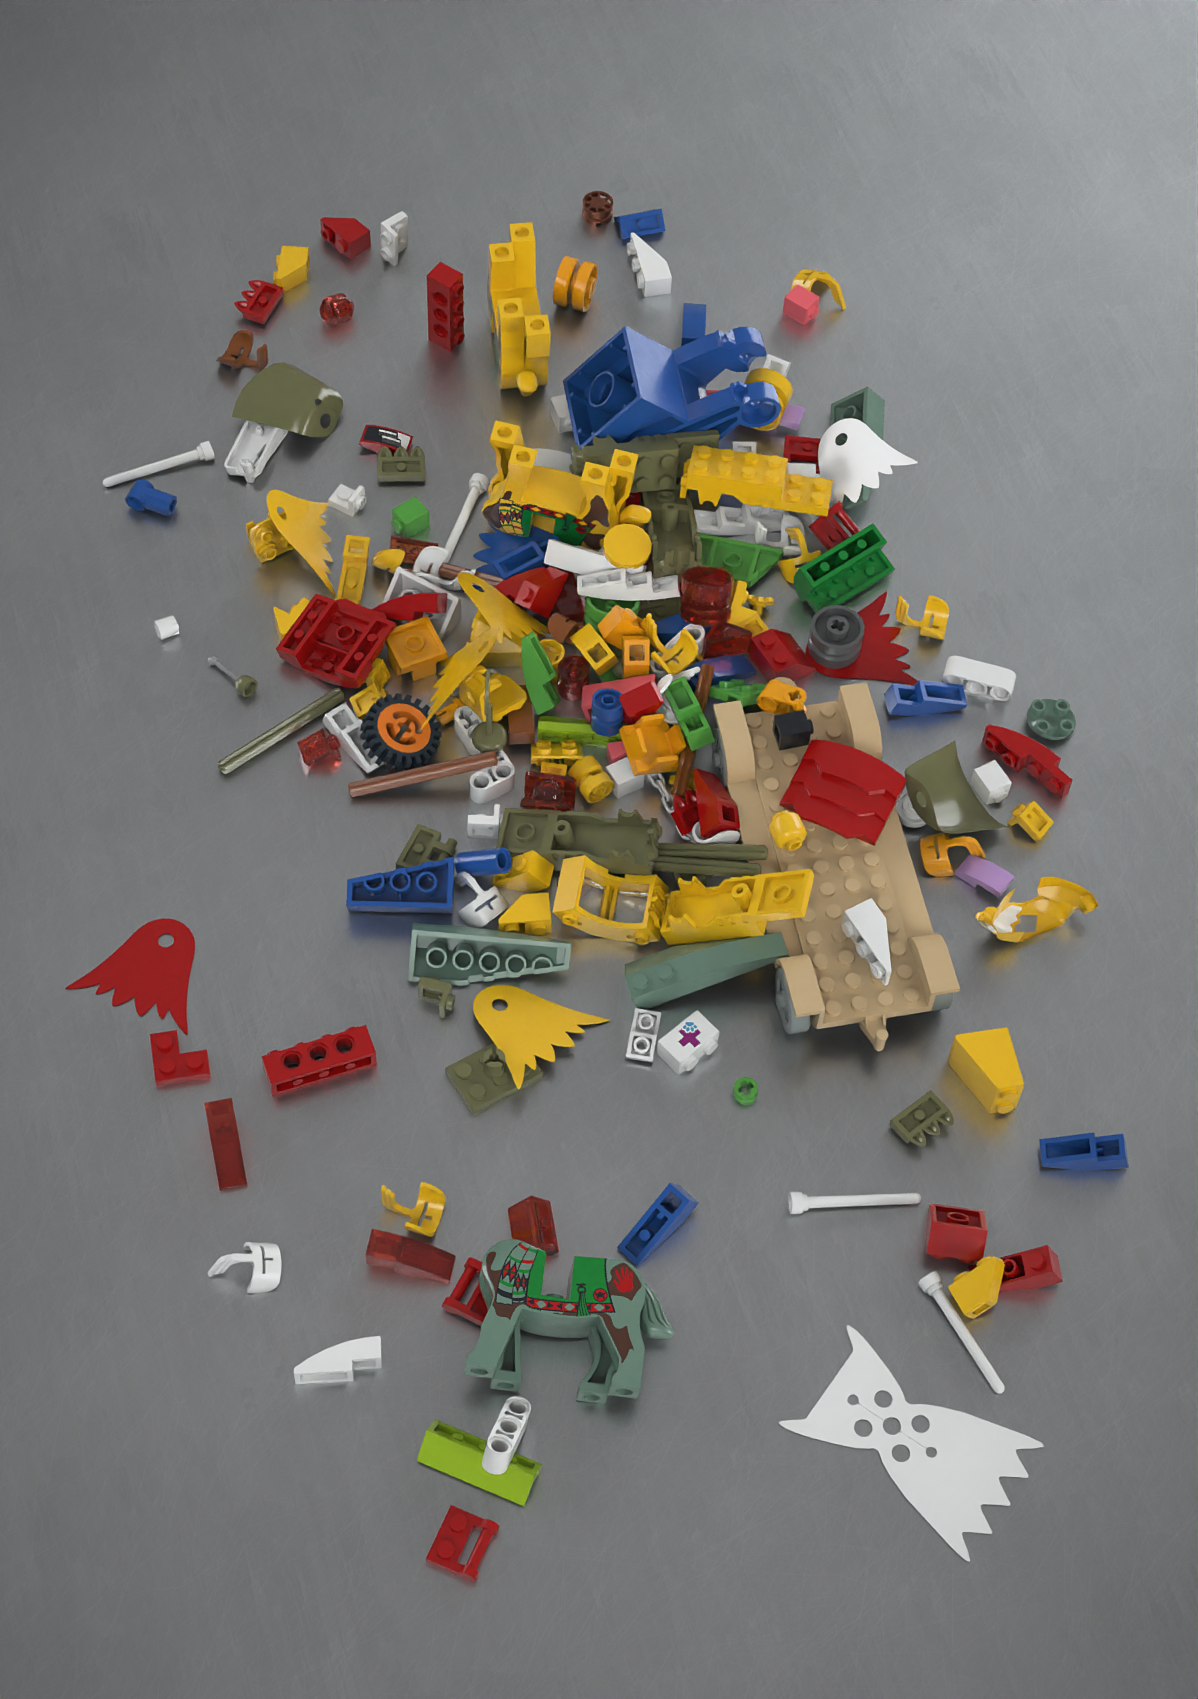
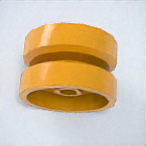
(575, 283)

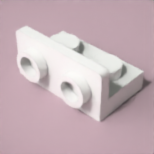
(394, 237)

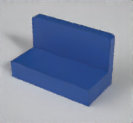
(641, 223)

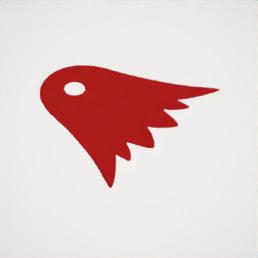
(876, 652)
(149, 971)

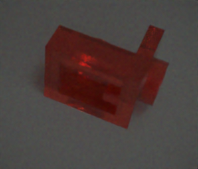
(319, 746)

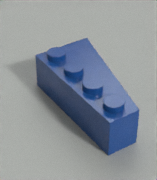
(405, 890)

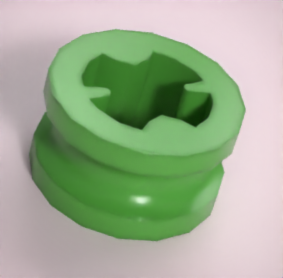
(742, 1098)

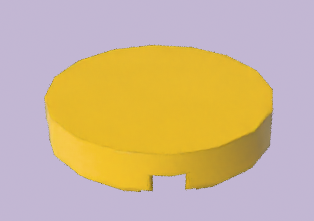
(627, 546)

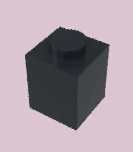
(792, 730)

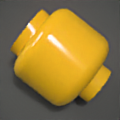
(787, 830)

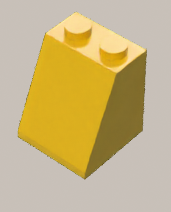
(988, 1068)

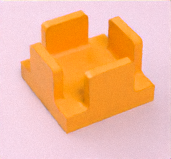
(415, 649)
(652, 745)

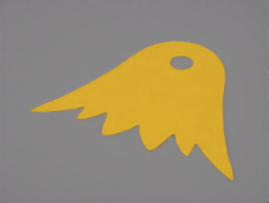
(303, 529)
(499, 609)
(459, 667)
(527, 1026)

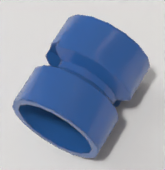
(606, 712)

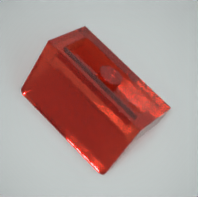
(534, 1224)

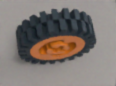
(385, 721)

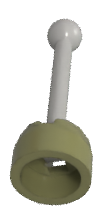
(244, 684)

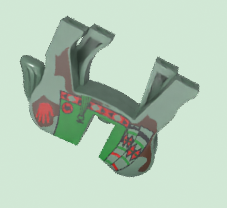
(602, 1303)

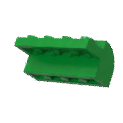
(844, 570)

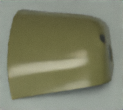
(286, 400)
(944, 795)

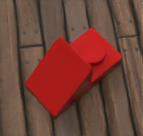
(641, 702)

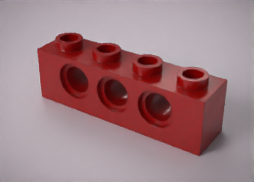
(445, 306)
(311, 1071)

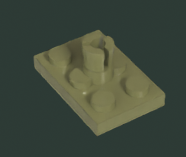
(486, 1078)

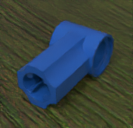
(144, 495)

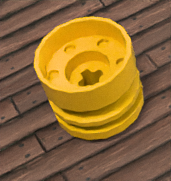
(782, 386)

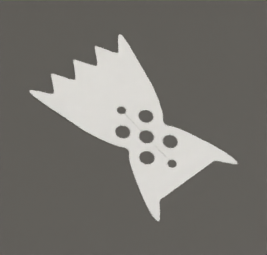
(941, 1488)

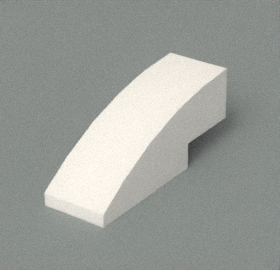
(347, 729)
(339, 1361)

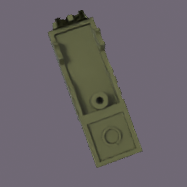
(659, 457)
(671, 532)
(618, 844)

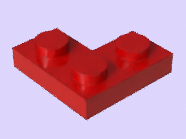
(173, 1066)

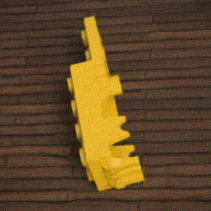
(753, 481)
(732, 908)

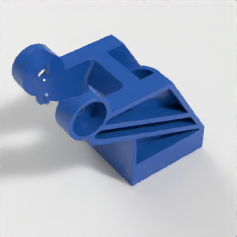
(650, 390)

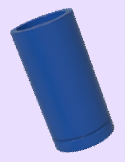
(484, 862)

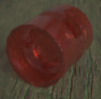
(572, 676)

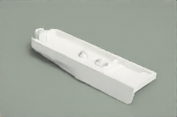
(252, 439)

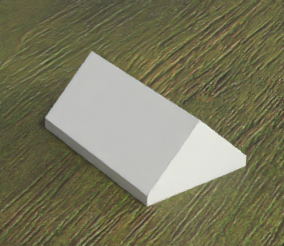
(408, 583)

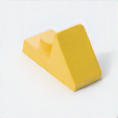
(739, 598)
(285, 620)

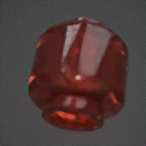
(336, 309)

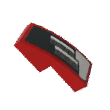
(377, 437)

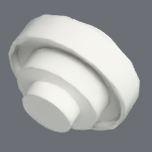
(907, 814)

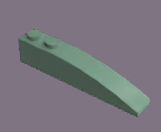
(869, 409)
(477, 954)
(697, 966)

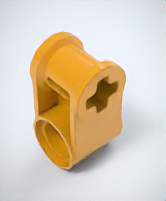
(781, 698)

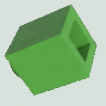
(410, 518)

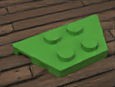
(742, 559)
(736, 691)

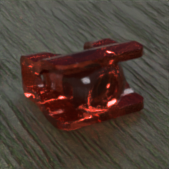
(549, 792)

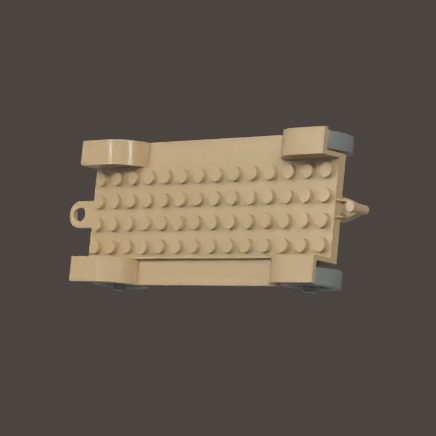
(824, 974)

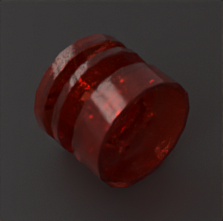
(706, 596)

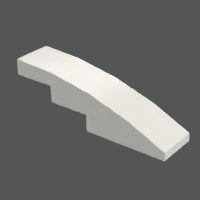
(737, 520)
(580, 559)
(620, 586)

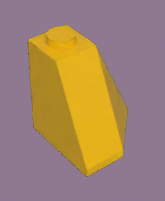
(500, 655)

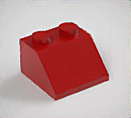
(779, 655)
(956, 1233)

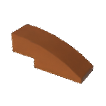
(521, 723)

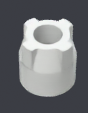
(166, 627)

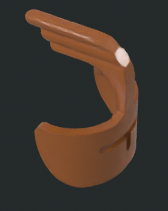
(244, 340)
(563, 628)

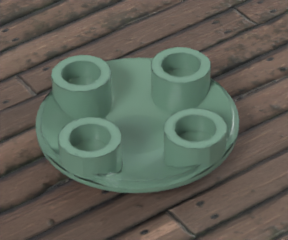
(1051, 718)

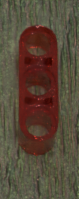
(569, 601)

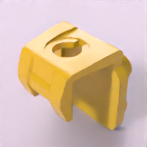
(266, 539)
(504, 694)

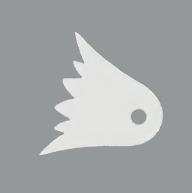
(856, 460)

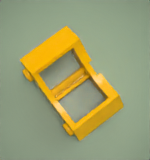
(606, 903)

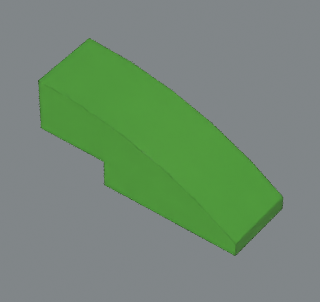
(538, 674)
(688, 714)

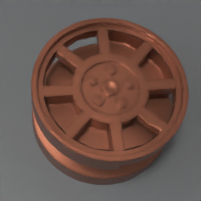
(597, 209)

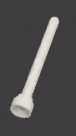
(202, 452)
(478, 485)
(800, 1202)
(933, 1286)

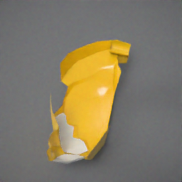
(1053, 907)

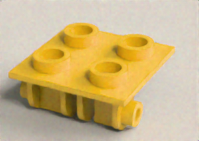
(545, 750)

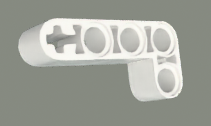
(489, 777)

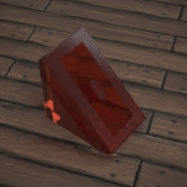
(726, 641)

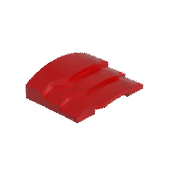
(336, 641)
(844, 790)

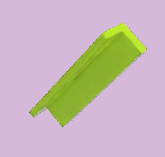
(561, 728)
(462, 1455)

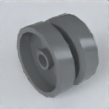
(835, 636)

